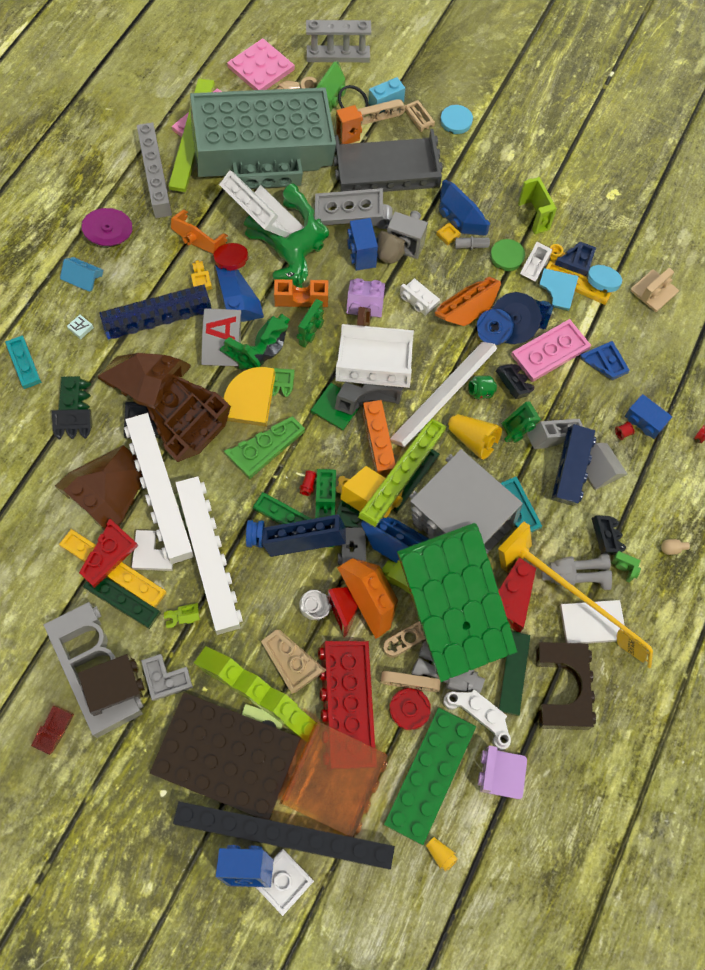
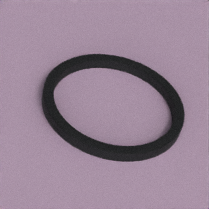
(352, 87)

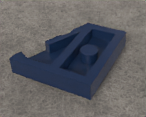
(577, 258)

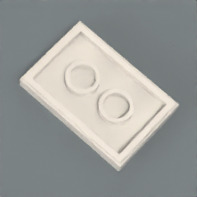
(587, 625)

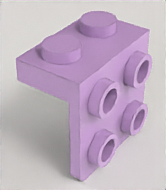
(365, 294)
(502, 773)

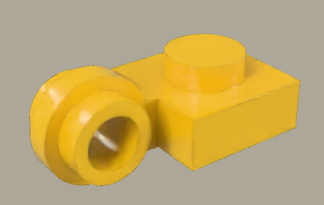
(200, 276)

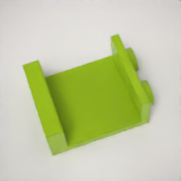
(535, 192)

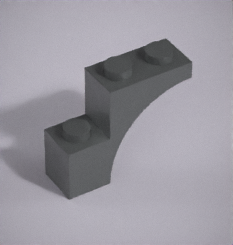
(353, 397)

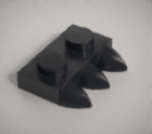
(515, 381)
(71, 421)
(607, 535)

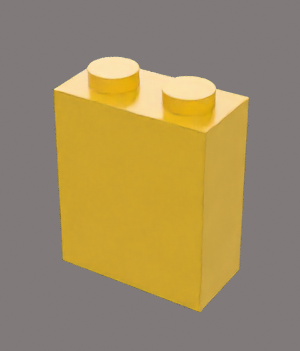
(362, 487)

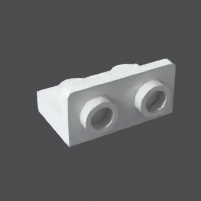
(419, 297)

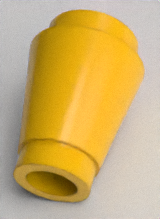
(442, 854)

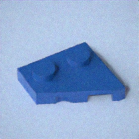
(606, 360)

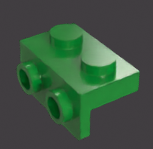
(520, 422)

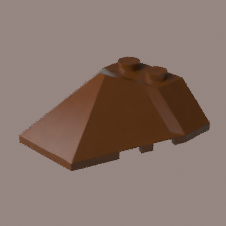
(143, 375)
(188, 417)
(104, 486)

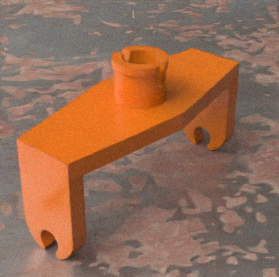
(193, 235)

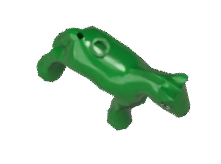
(298, 244)

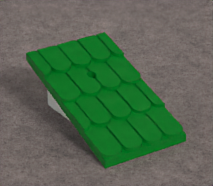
(457, 601)

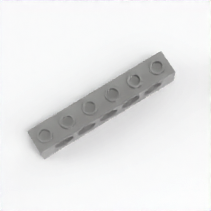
(154, 170)

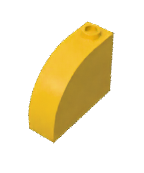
(251, 396)

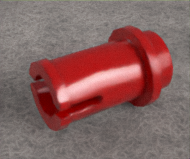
(308, 482)

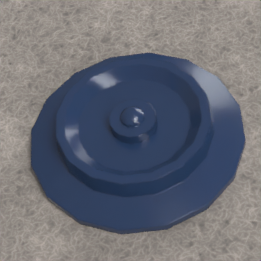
(524, 314)

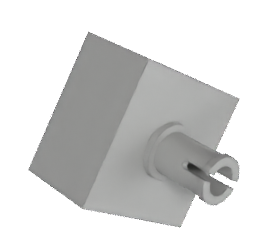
(411, 230)

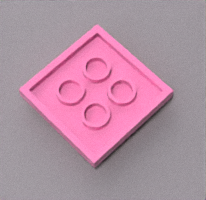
(261, 65)

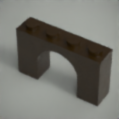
(576, 660)

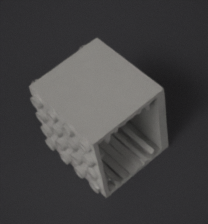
(463, 496)

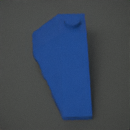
(238, 294)

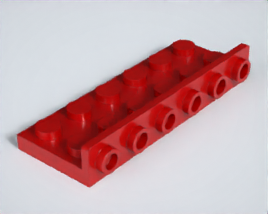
(347, 689)

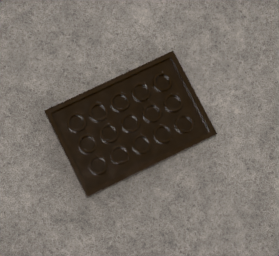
(225, 756)

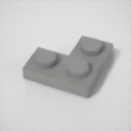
(162, 683)

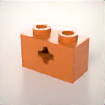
(348, 124)

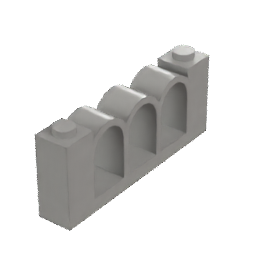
(69, 627)

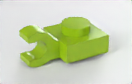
(184, 614)

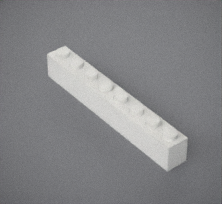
(159, 489)
(208, 557)

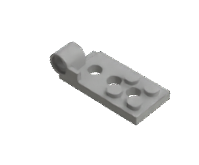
(378, 212)

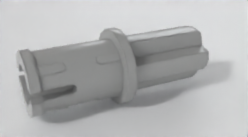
(472, 242)

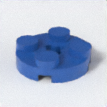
(493, 316)

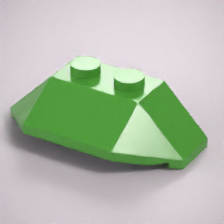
(333, 82)

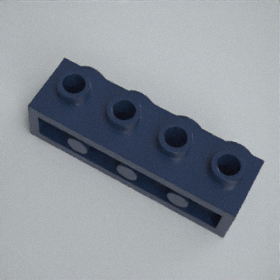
(573, 465)
(304, 535)

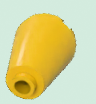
(475, 434)

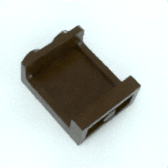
(111, 684)

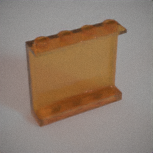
(334, 779)

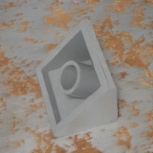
(604, 466)

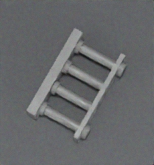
(332, 52)

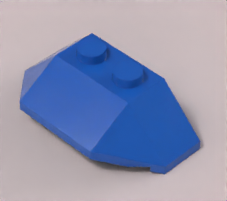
(461, 211)
(391, 537)

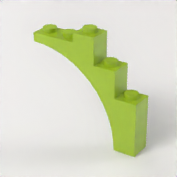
(256, 690)

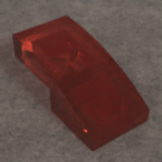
(53, 730)

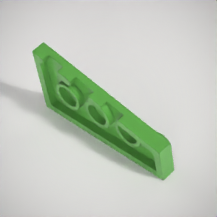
(257, 452)

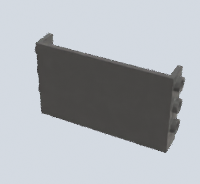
(389, 164)

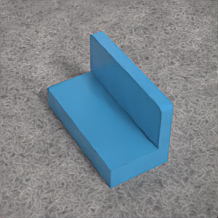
(80, 273)

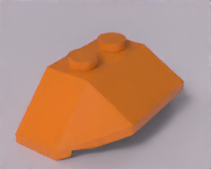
(469, 302)
(370, 593)

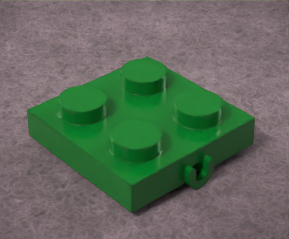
(311, 322)

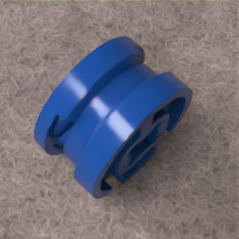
(254, 533)

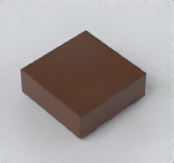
(363, 316)

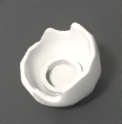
(314, 605)

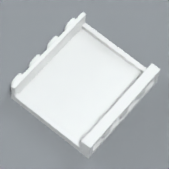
(261, 206)
(375, 356)

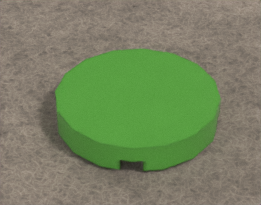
(507, 254)

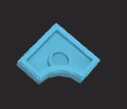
(560, 287)

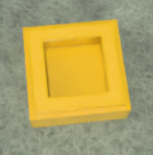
(448, 233)

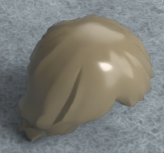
(389, 247)

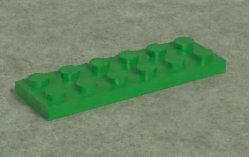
(430, 776)

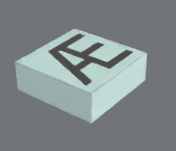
(80, 326)

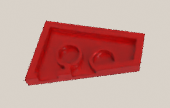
(108, 553)

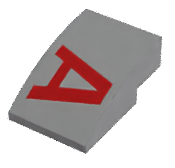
(217, 327)

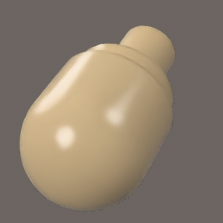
(674, 546)

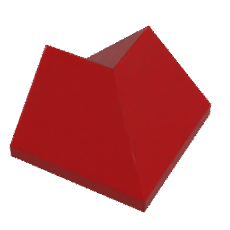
(343, 608)

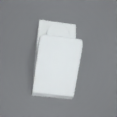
(536, 261)

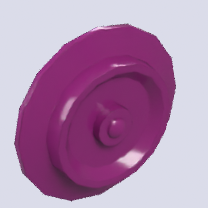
(107, 227)

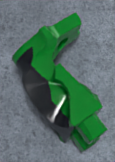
(267, 344)

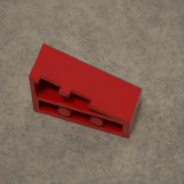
(516, 593)

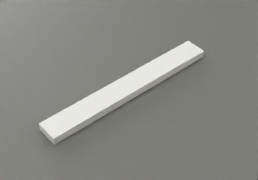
(443, 394)

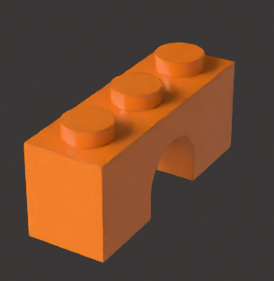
(291, 296)

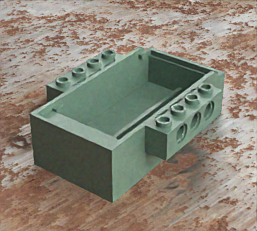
(262, 134)

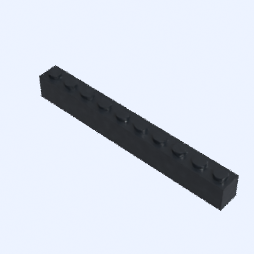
(284, 835)

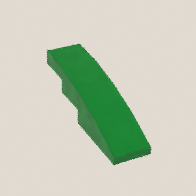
(325, 493)

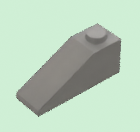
(550, 433)

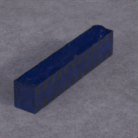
(155, 312)

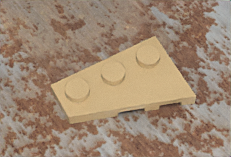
(291, 661)

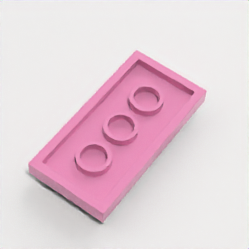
(550, 350)

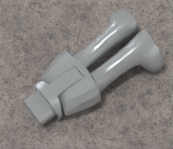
(567, 569)
(464, 682)

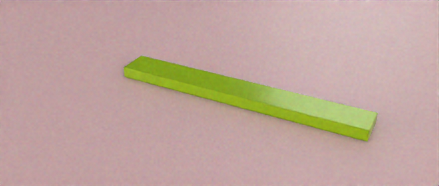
(186, 152)
(402, 473)

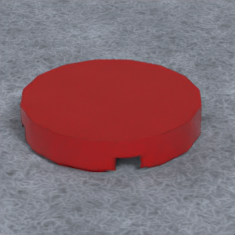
(231, 256)
(410, 709)

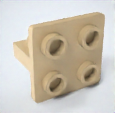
(655, 289)

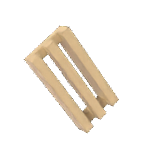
(417, 117)

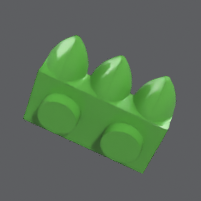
(285, 380)

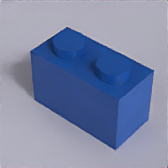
(648, 416)

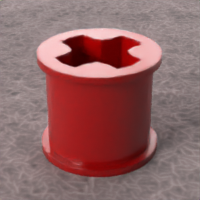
(624, 430)

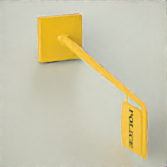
(518, 546)

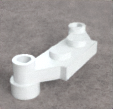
(483, 712)

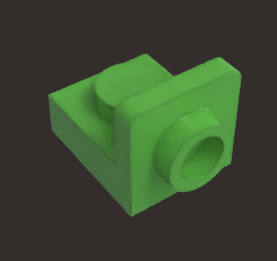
(626, 562)

